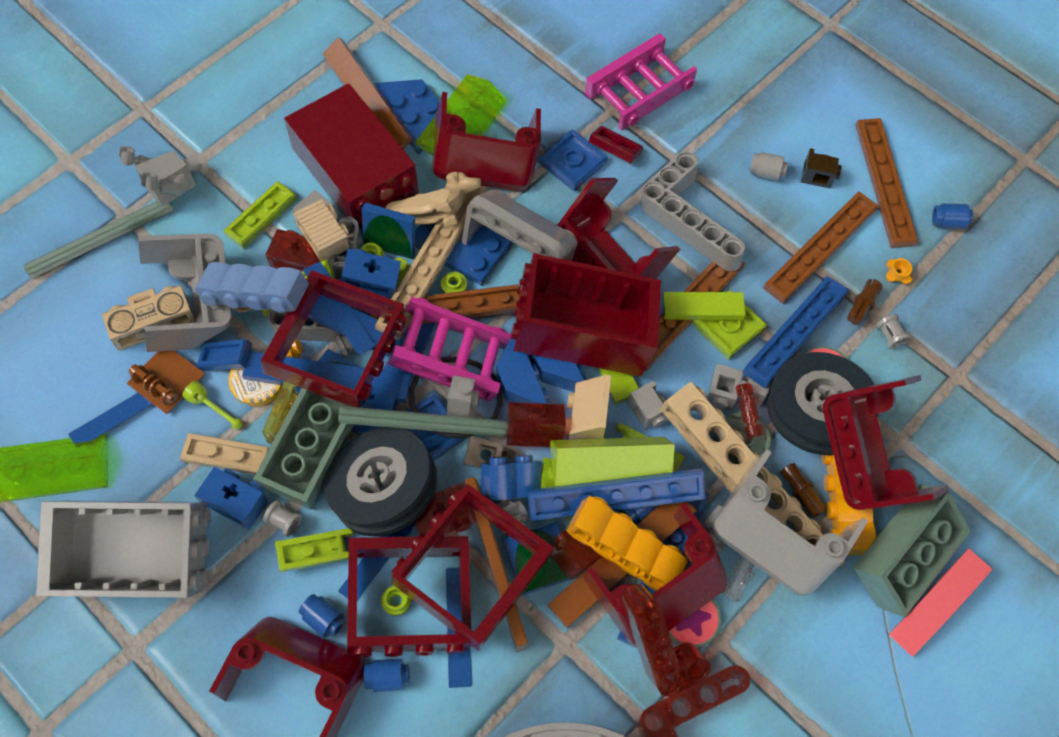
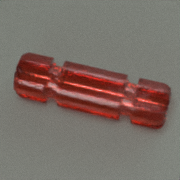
(748, 410)

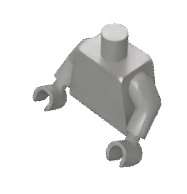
(164, 175)

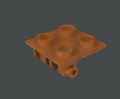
(163, 379)

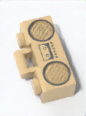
(127, 322)

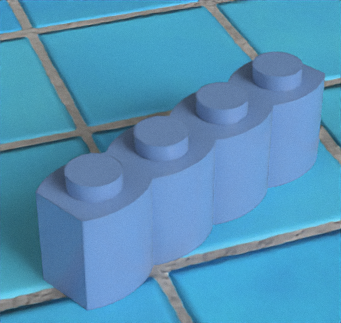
(251, 287)

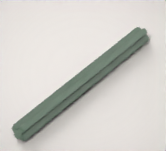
(96, 238)
(422, 421)

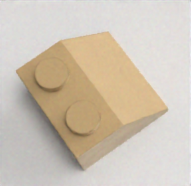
(588, 408)

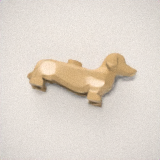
(439, 204)

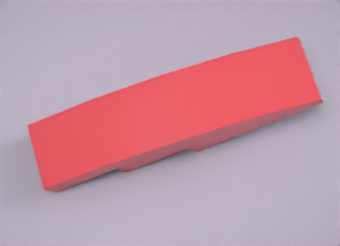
(940, 602)

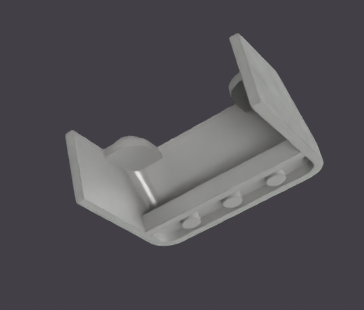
(518, 225)
(187, 260)
(773, 545)

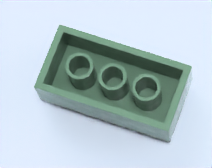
(304, 449)
(911, 552)

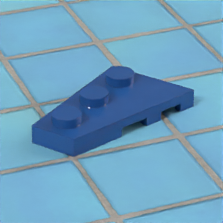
(479, 255)

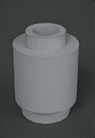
(768, 166)

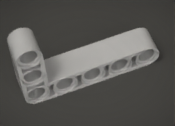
(662, 202)
(316, 331)

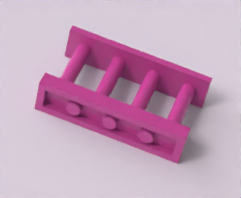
(636, 61)
(431, 366)

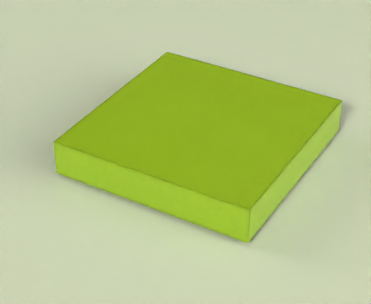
(731, 335)

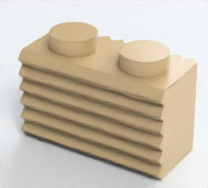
(322, 230)

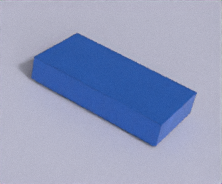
(224, 355)

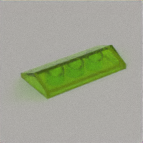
(475, 102)
(53, 468)

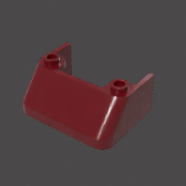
(493, 160)
(588, 220)
(861, 450)
(683, 593)
(339, 671)

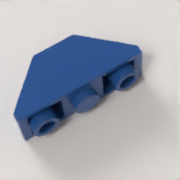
(558, 372)
(519, 377)

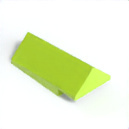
(609, 458)

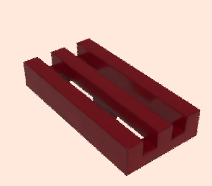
(615, 144)

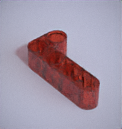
(666, 666)
(695, 705)

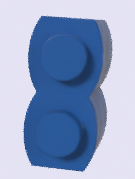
(510, 479)

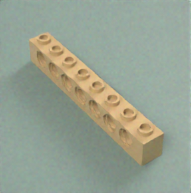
(715, 455)

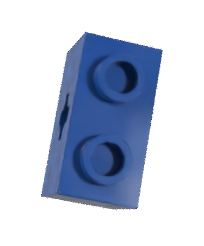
(383, 272)
(242, 509)

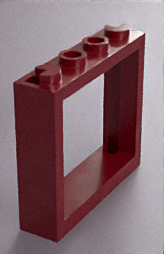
(293, 322)
(439, 526)
(395, 645)

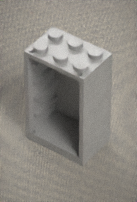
(122, 548)

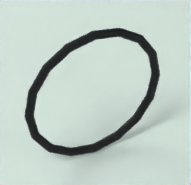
(448, 434)

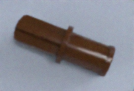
(864, 301)
(803, 489)

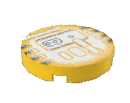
(251, 392)

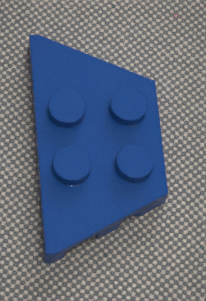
(412, 104)

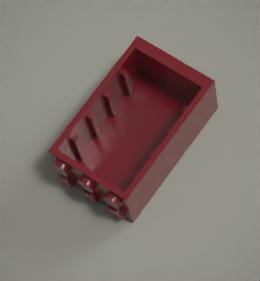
(351, 153)
(587, 315)

